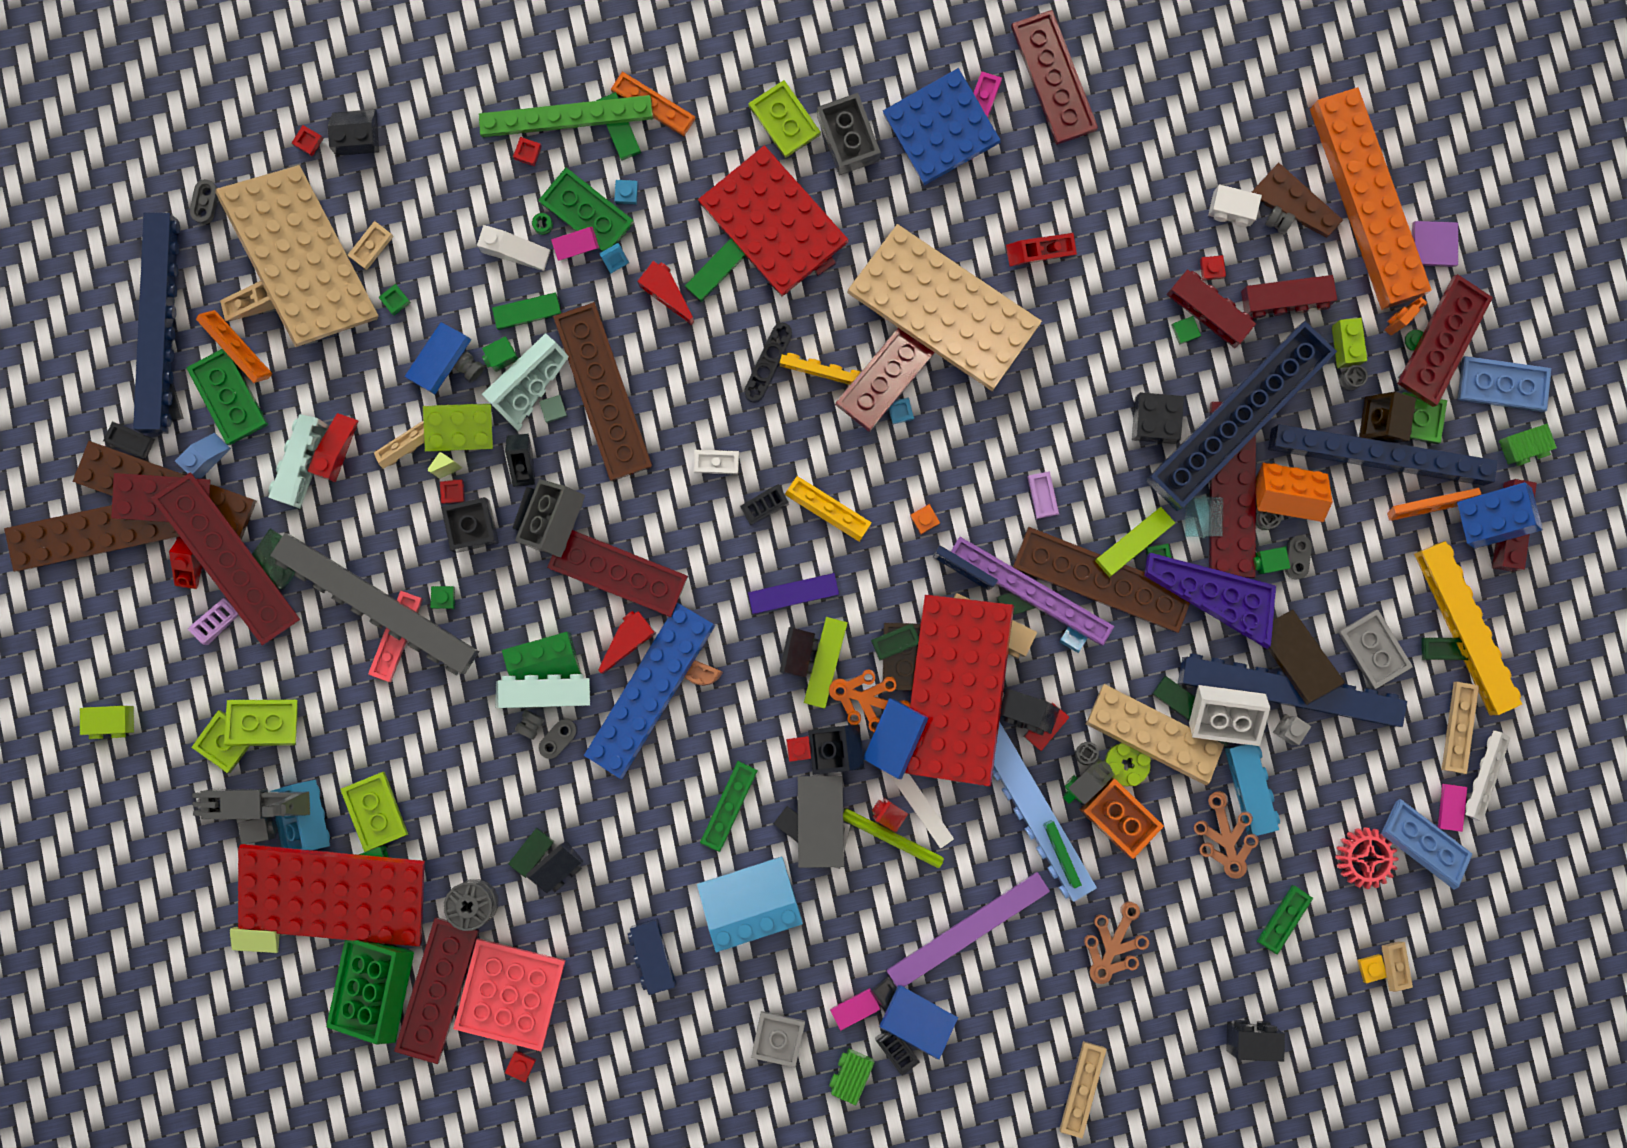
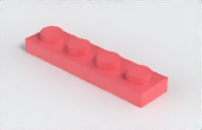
(390, 648)

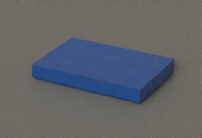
(438, 358)
(895, 738)
(918, 1022)

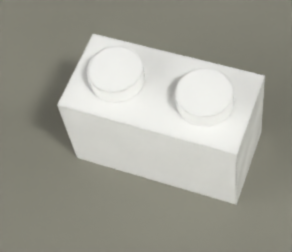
(1234, 205)

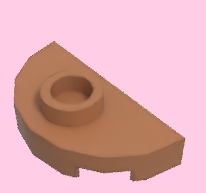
(702, 674)

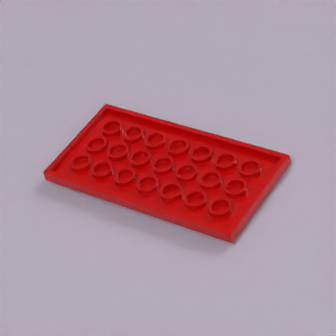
(960, 687)
(330, 895)

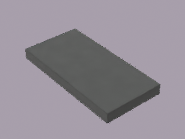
(820, 822)

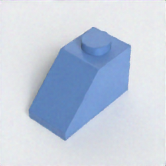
(202, 455)

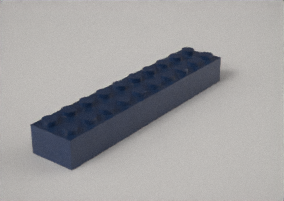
(1241, 416)

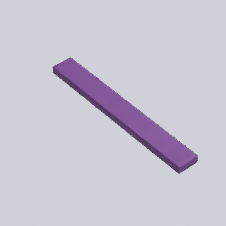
(1035, 593)
(968, 930)

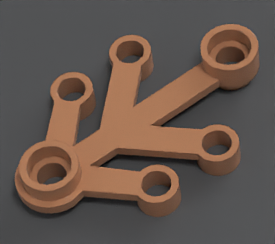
(1227, 838)
(1114, 946)

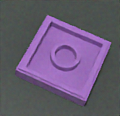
(1436, 242)

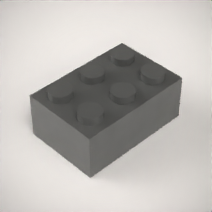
(848, 134)
(550, 518)

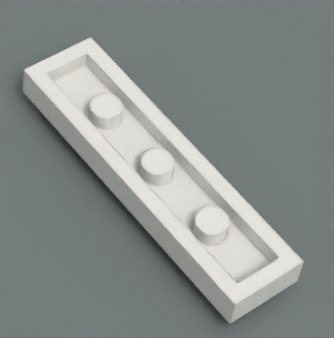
(1487, 777)

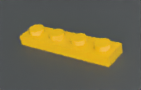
(815, 368)
(828, 508)

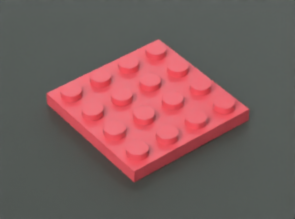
(509, 994)

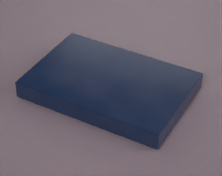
(964, 568)

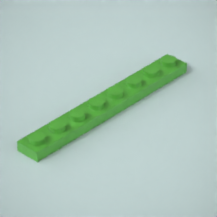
(566, 116)

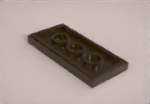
(1302, 659)

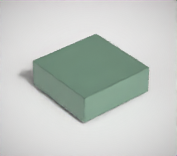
(553, 408)

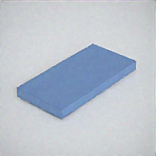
(1504, 384)
(1427, 844)

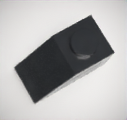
(520, 459)

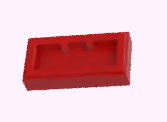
(1041, 741)

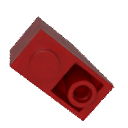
(184, 565)

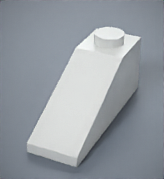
(512, 248)

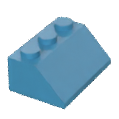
(305, 831)

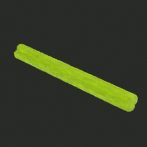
(892, 838)

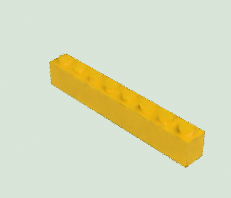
(1466, 622)

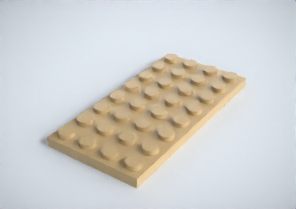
(296, 255)
(944, 307)

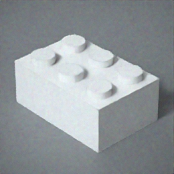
(1229, 715)

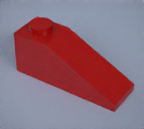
(1041, 249)
(661, 285)
(333, 448)
(629, 636)

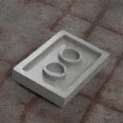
(1375, 649)

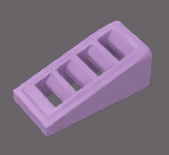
(209, 616)

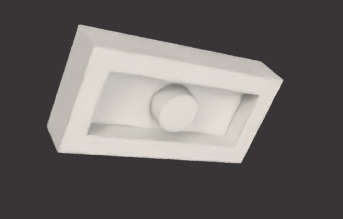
(716, 461)

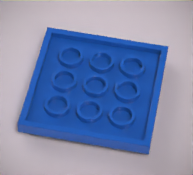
(941, 126)

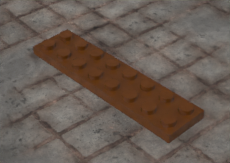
(602, 391)
(100, 463)
(78, 537)
(1077, 572)

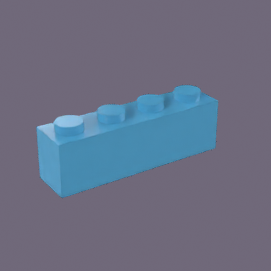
(1252, 788)

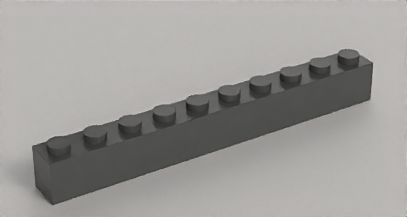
(375, 604)

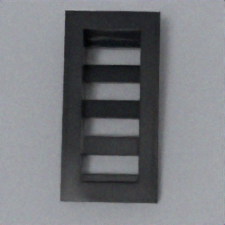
(768, 493)
(882, 1038)

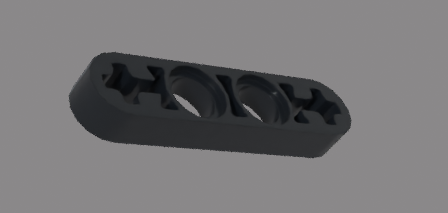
(765, 361)

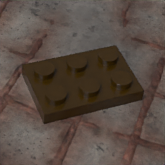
(901, 665)

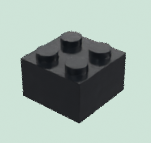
(1157, 418)
(470, 525)
(1026, 710)
(1255, 1041)

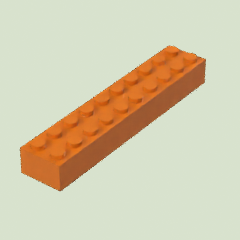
(1370, 198)

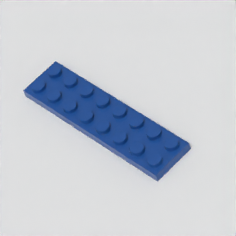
(649, 691)

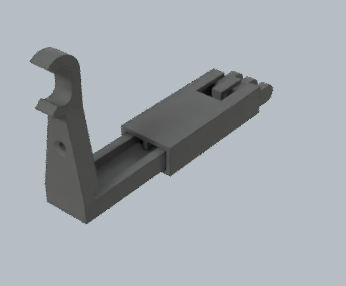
(250, 804)

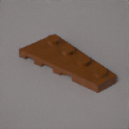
(1292, 196)

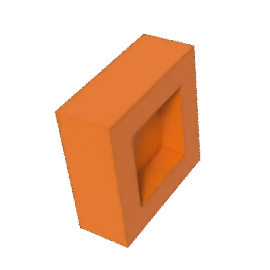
(925, 519)

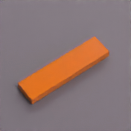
(663, 109)
(234, 346)
(1431, 504)

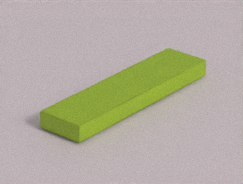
(1135, 541)
(825, 662)

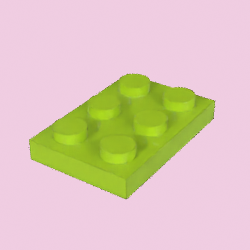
(784, 119)
(457, 427)
(261, 722)
(374, 811)

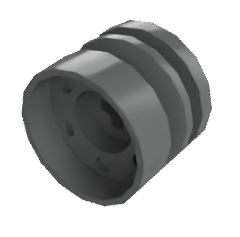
(483, 909)

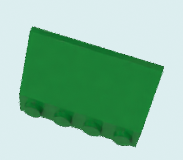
(370, 991)

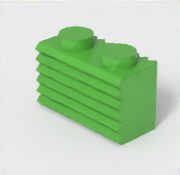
(1527, 444)
(851, 1077)

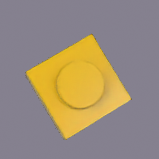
(1372, 968)

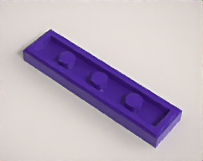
(793, 593)

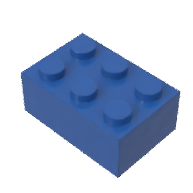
(1499, 515)

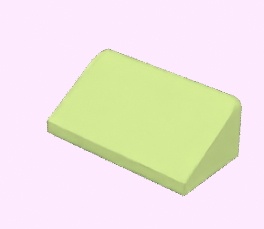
(443, 466)
(254, 940)

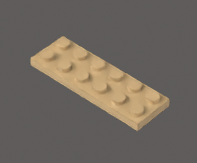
(1154, 734)

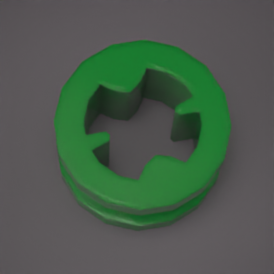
(541, 216)

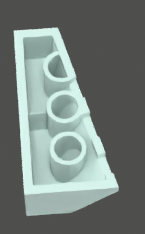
(526, 380)
(292, 471)
(542, 692)

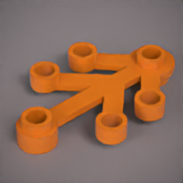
(866, 698)

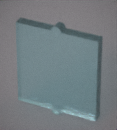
(1204, 517)

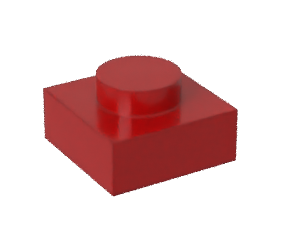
(307, 140)
(527, 151)
(1212, 267)
(452, 491)
(798, 748)
(520, 1066)

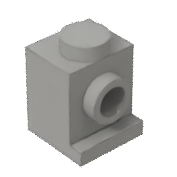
(1292, 729)

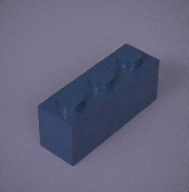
(652, 957)

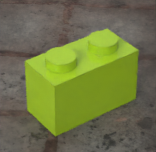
(1349, 342)
(107, 720)

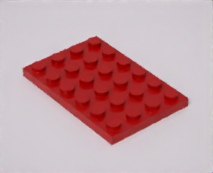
(773, 220)

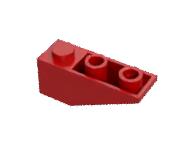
(889, 814)

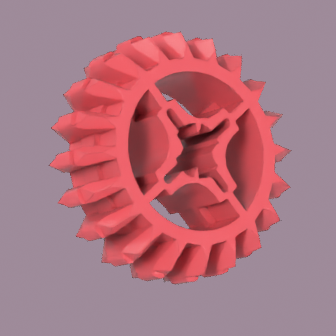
(1367, 867)

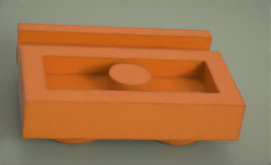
(1404, 316)

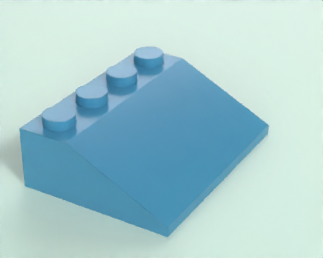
(749, 904)

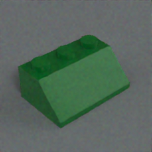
(543, 657)

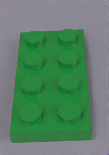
(584, 207)
(227, 396)

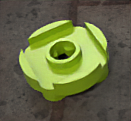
(1133, 775)

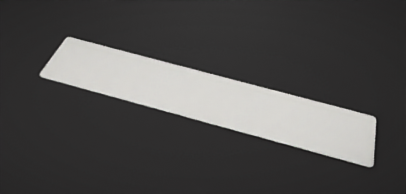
(923, 810)

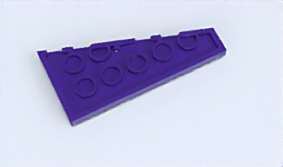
(1230, 598)

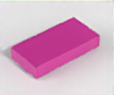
(575, 243)
(1452, 807)
(855, 1009)

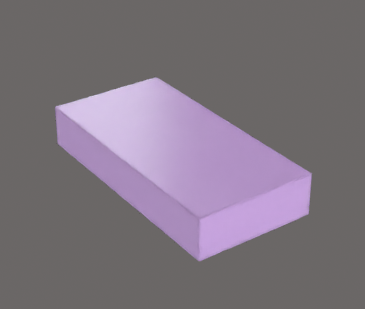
(1043, 495)

